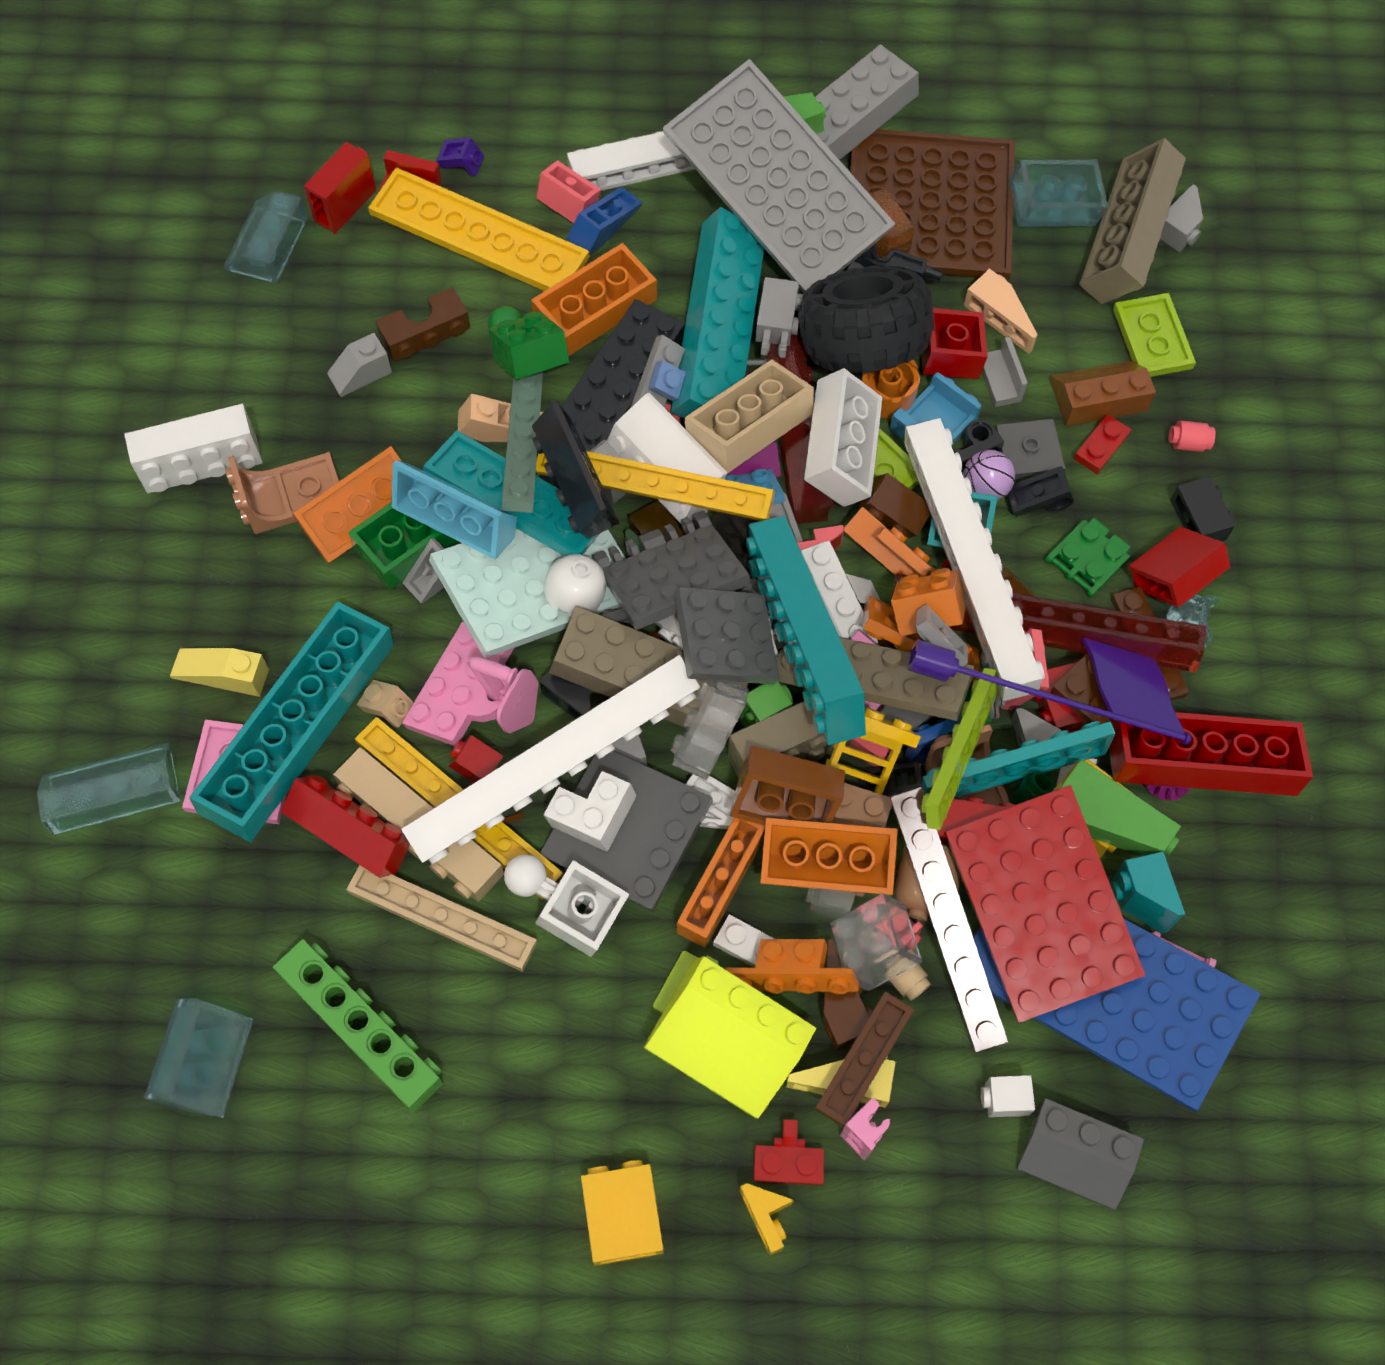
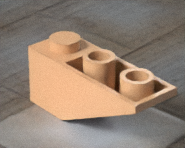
(484, 419)

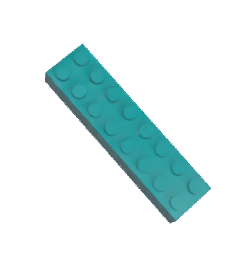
(719, 311)
(807, 631)
(292, 722)

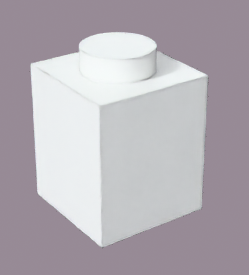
(1008, 1096)

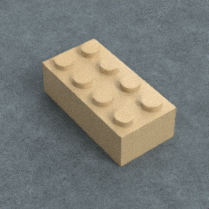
(751, 414)

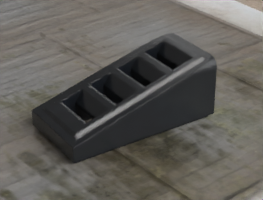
(904, 770)

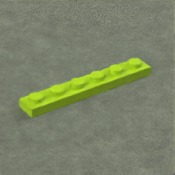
(957, 756)

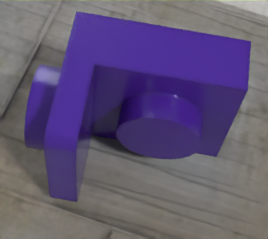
(461, 153)

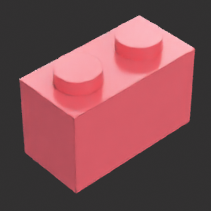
(566, 191)

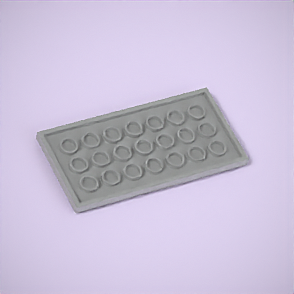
(778, 177)

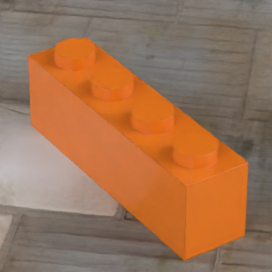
(720, 881)

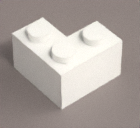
(594, 818)

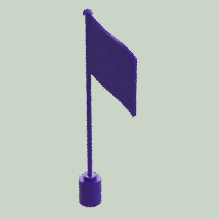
(1127, 681)

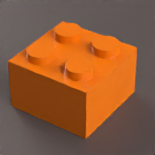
(939, 590)

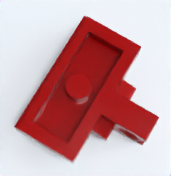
(789, 1160)

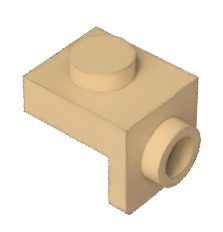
(385, 701)

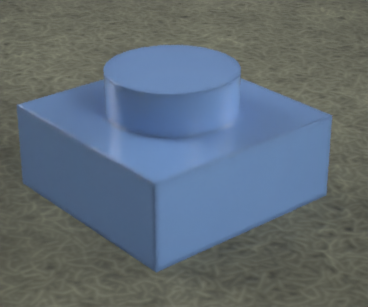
(667, 380)

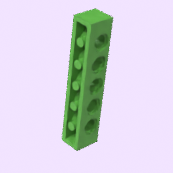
(295, 971)

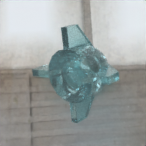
(1195, 611)

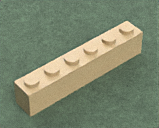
(397, 804)

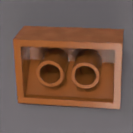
(1103, 390)
(786, 788)

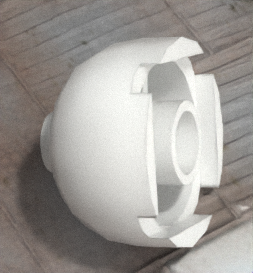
(575, 582)

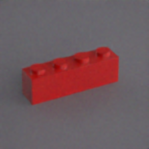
(346, 825)

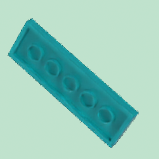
(481, 473)
(1032, 756)

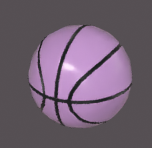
(990, 473)

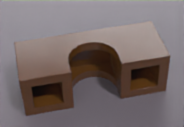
(407, 337)

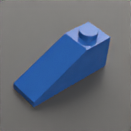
(603, 219)

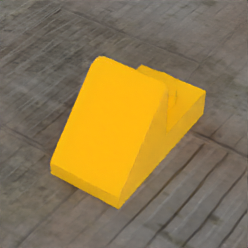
(762, 1205)

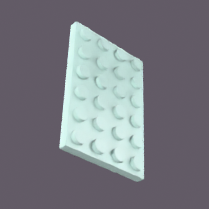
(505, 596)

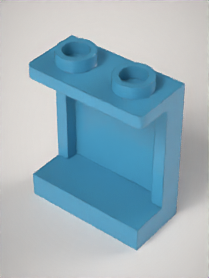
(939, 400)

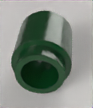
(1030, 787)

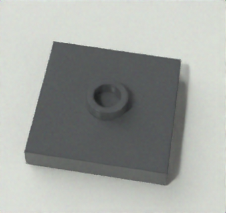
(1031, 447)

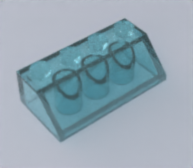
(108, 789)

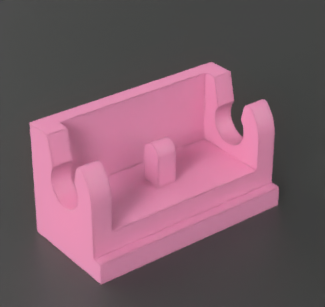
(862, 1134)

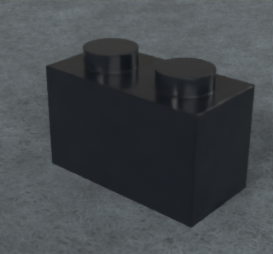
(1202, 509)

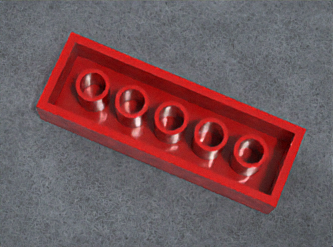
(1221, 755)

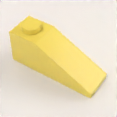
(222, 669)
(818, 1079)

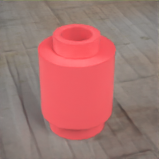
(1192, 436)

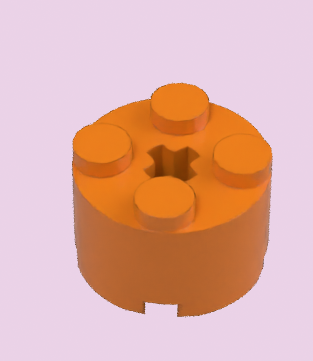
(896, 386)

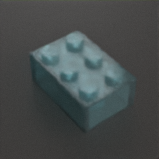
(1057, 193)

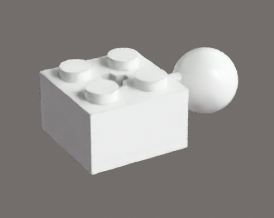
(527, 876)

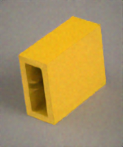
(621, 1213)

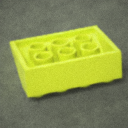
(729, 1036)

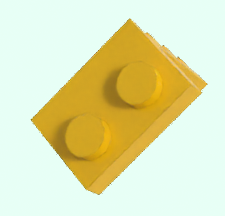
(881, 732)

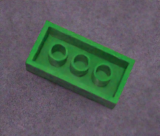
(393, 543)

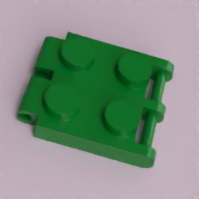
(1090, 555)

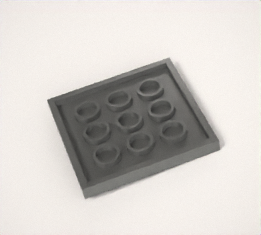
(650, 837)

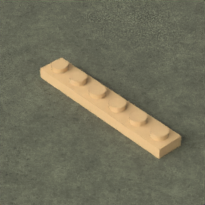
(444, 917)

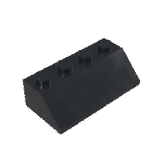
(573, 471)

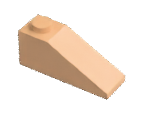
(1001, 309)

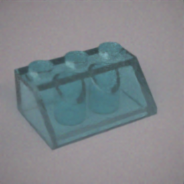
(268, 236)
(199, 1057)

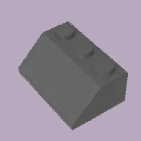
(1080, 1154)

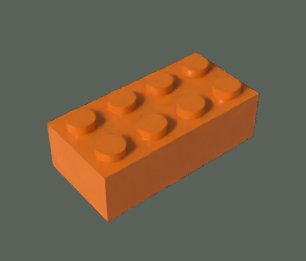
(597, 296)

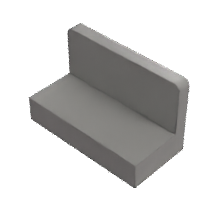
(1004, 375)

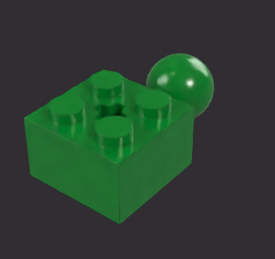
(527, 342)

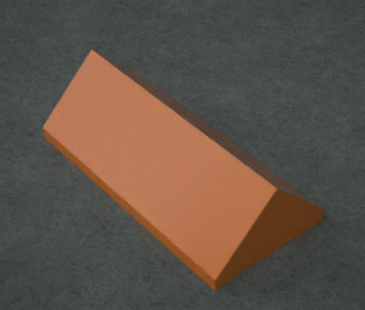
(829, 856)

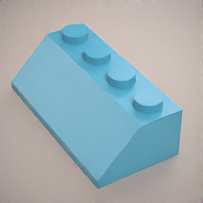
(451, 510)

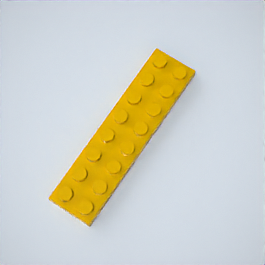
(476, 231)

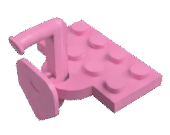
(463, 690)

